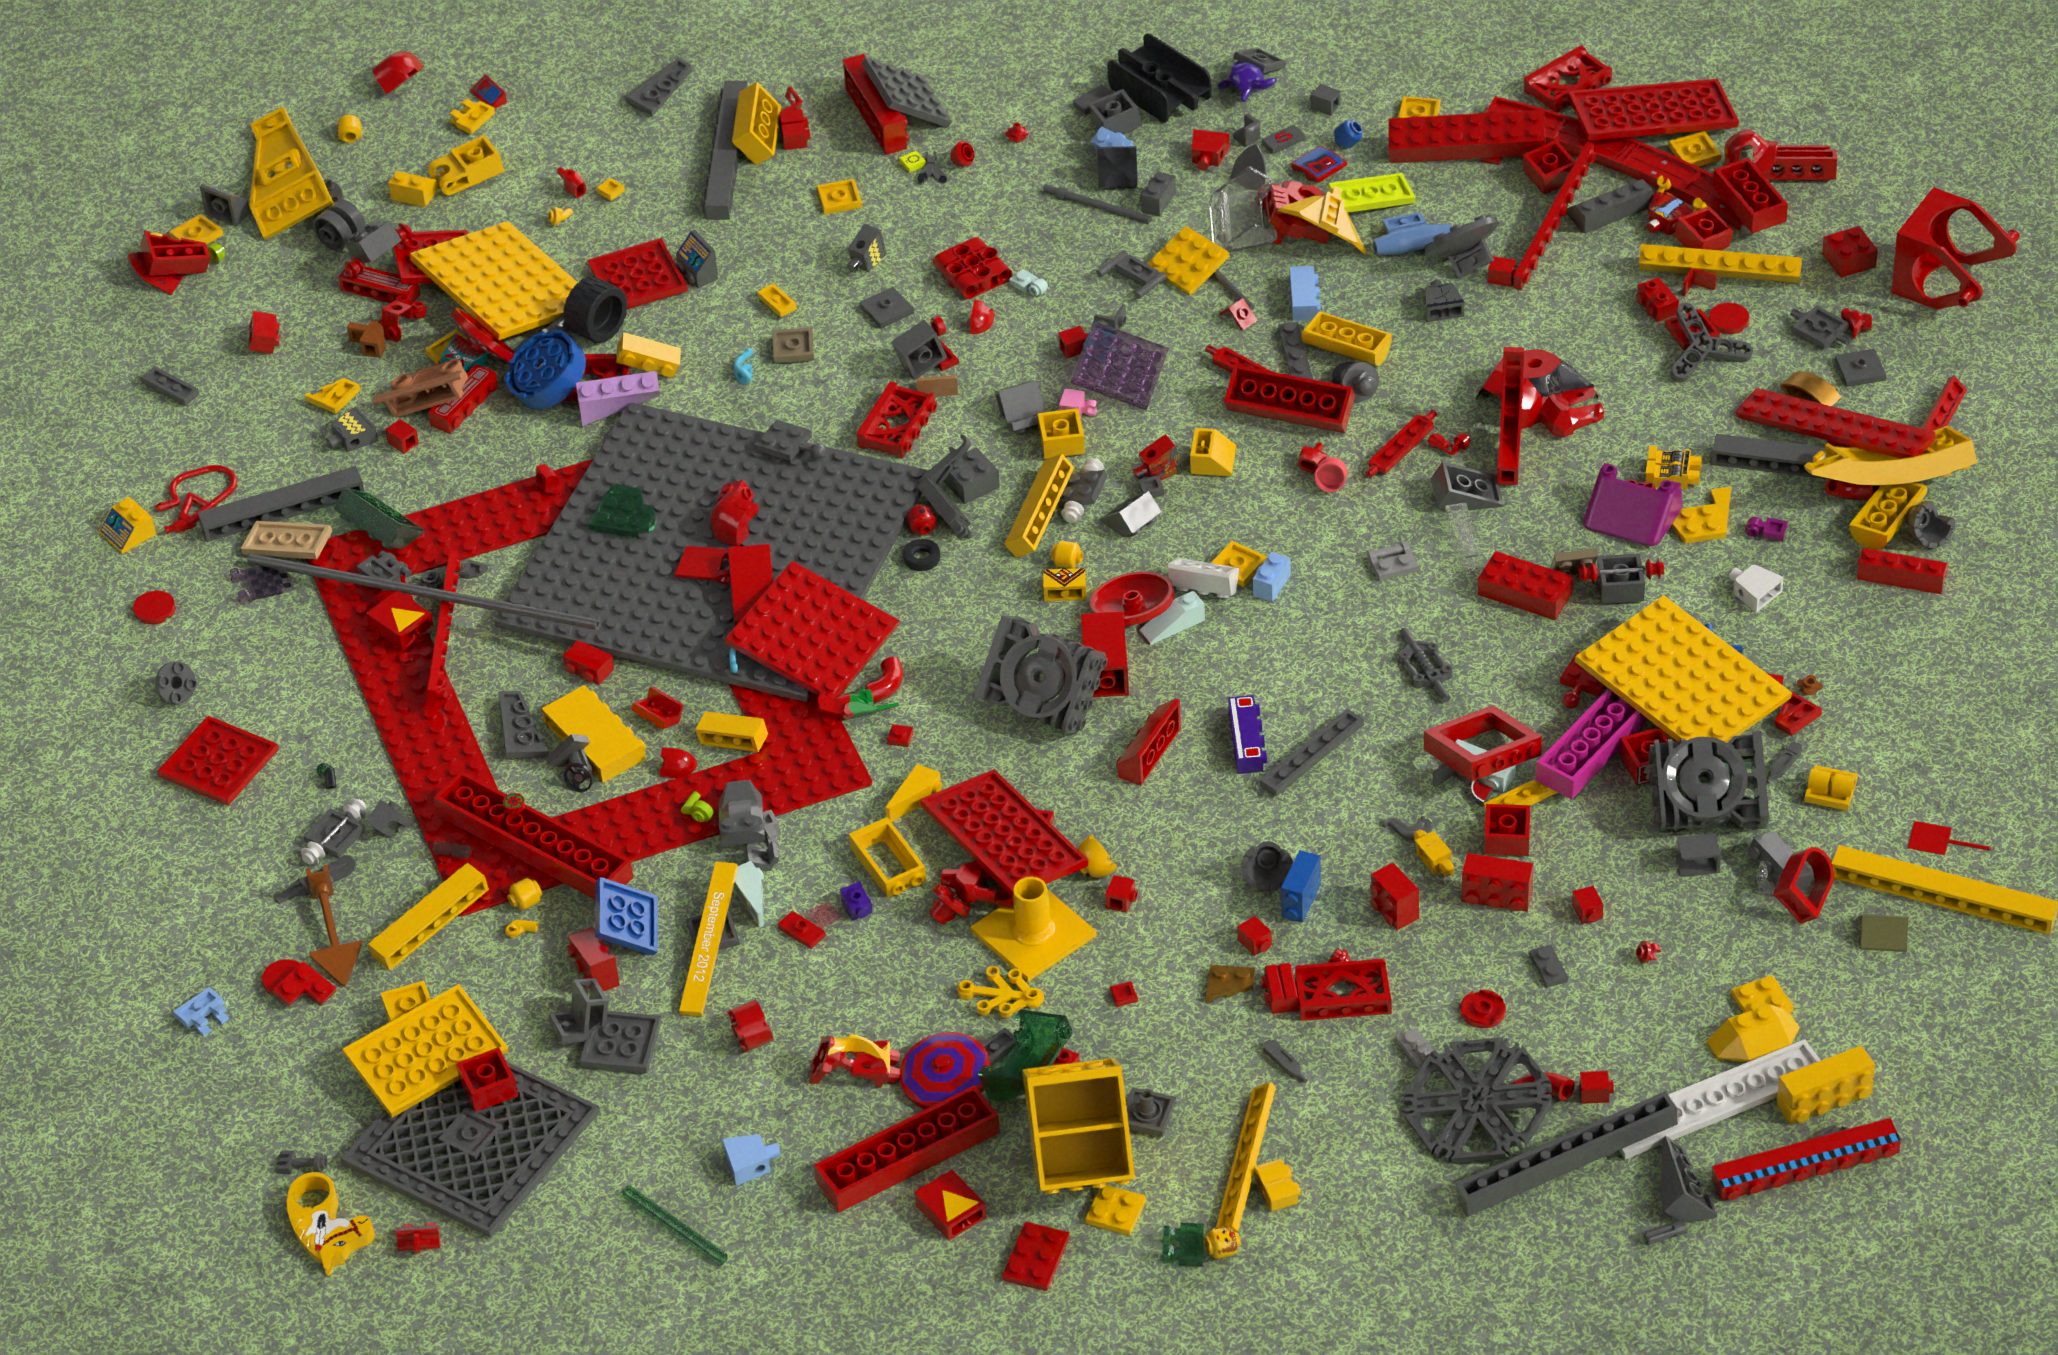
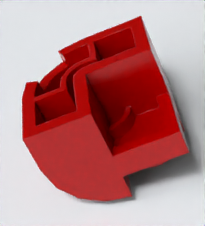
(396, 70)
(731, 518)

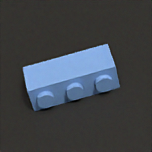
(1304, 293)

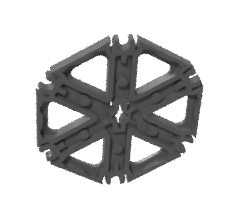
(1468, 1087)

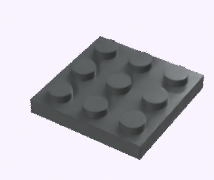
(623, 1043)

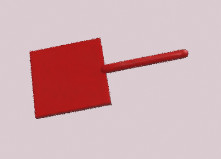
(1935, 839)

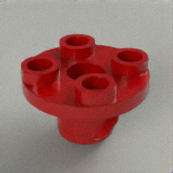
(946, 906)

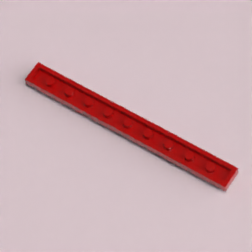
(1552, 219)
(442, 634)

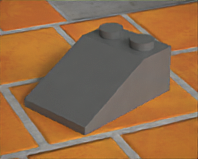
(1460, 484)

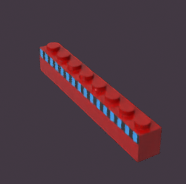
(1806, 1159)

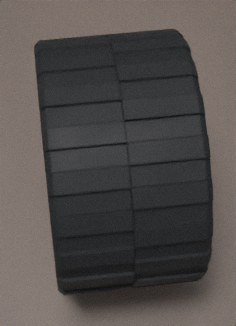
(595, 309)

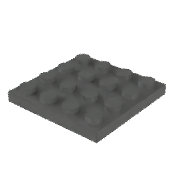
(906, 92)

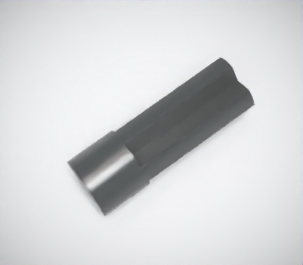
(1665, 1232)

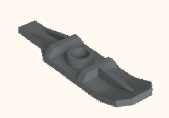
(339, 869)

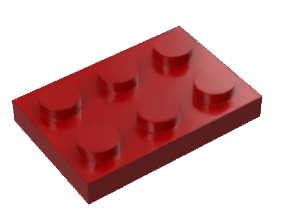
(1036, 1256)

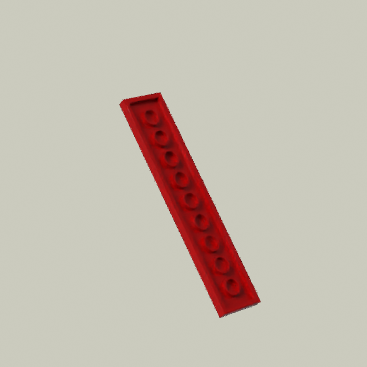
(1835, 424)

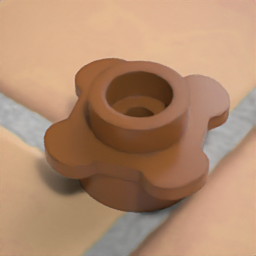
(1809, 685)

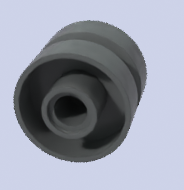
(338, 224)

